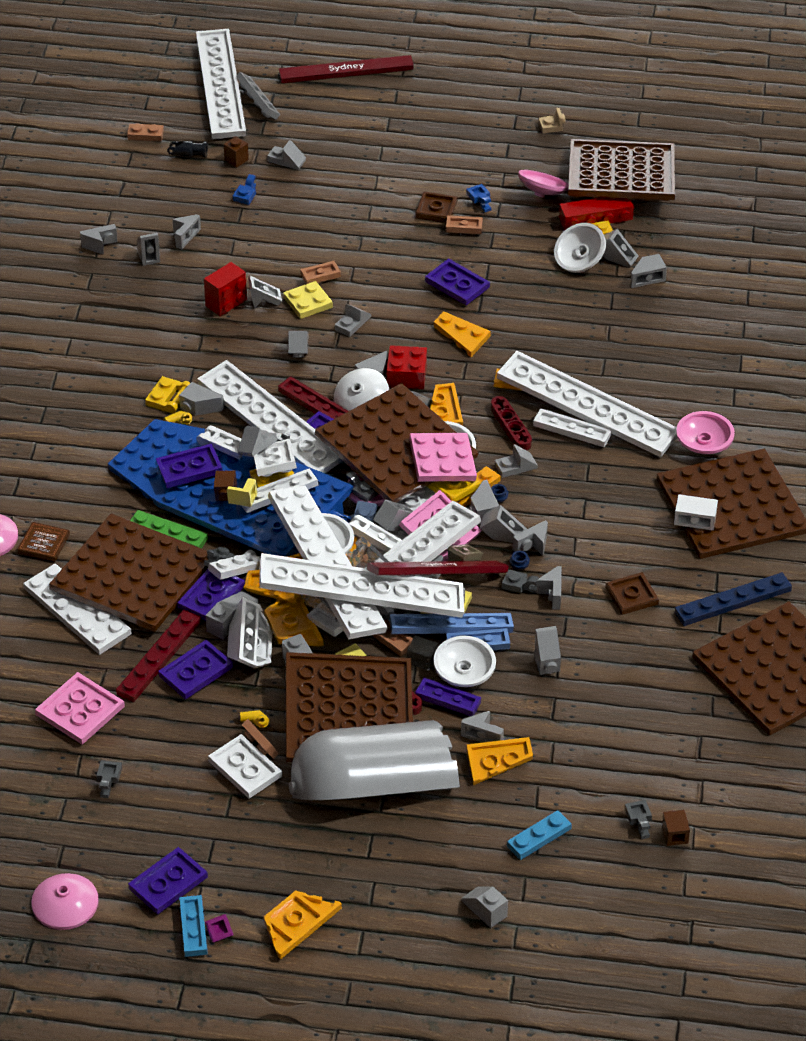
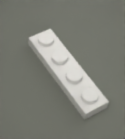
(572, 427)
(301, 478)

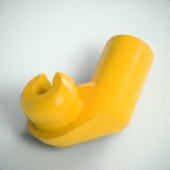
(179, 417)
(256, 717)

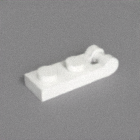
(220, 440)
(373, 534)
(235, 565)

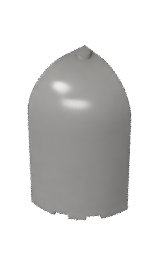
(373, 762)

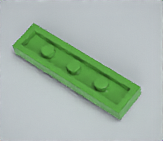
(171, 528)

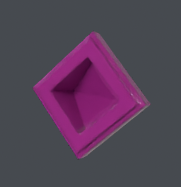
(219, 928)

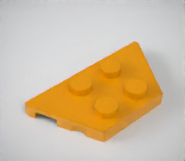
(291, 619)
(297, 919)

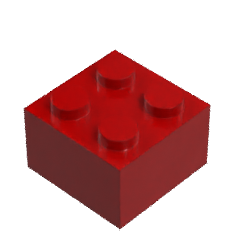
(225, 289)
(407, 366)

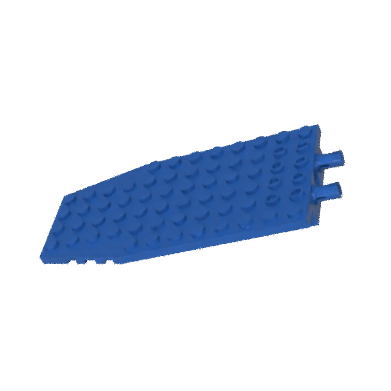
(196, 500)

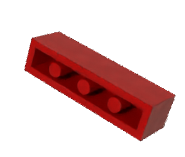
(595, 211)

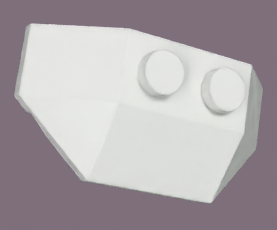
(250, 635)

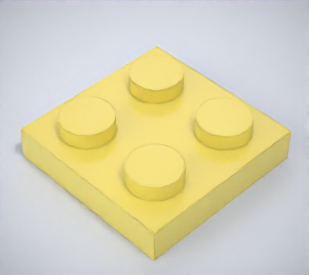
(308, 299)

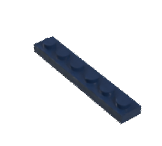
(733, 599)

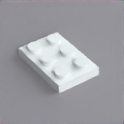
(275, 459)
(245, 766)

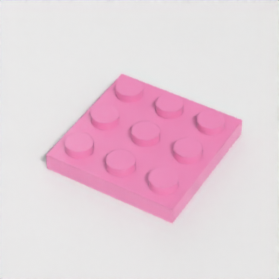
(442, 457)
(429, 509)
(79, 708)

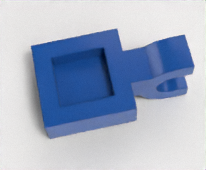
(246, 193)
(480, 194)

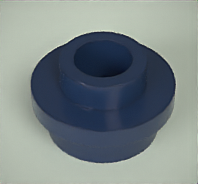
(500, 492)
(519, 560)

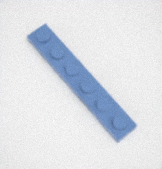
(448, 624)

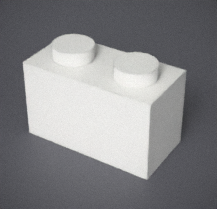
(695, 512)

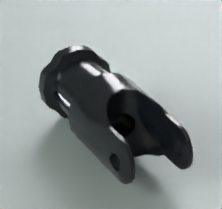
(188, 148)

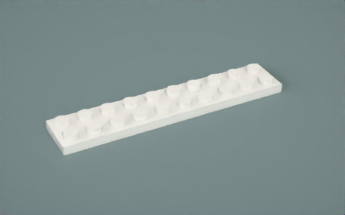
(220, 84)
(588, 403)
(266, 412)
(317, 543)
(419, 546)
(360, 585)

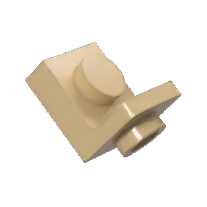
(552, 123)

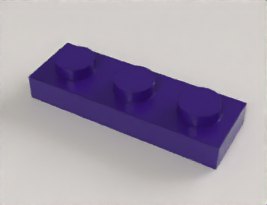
(448, 697)

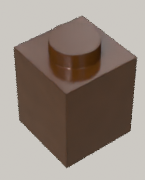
(236, 152)
(222, 481)
(675, 827)

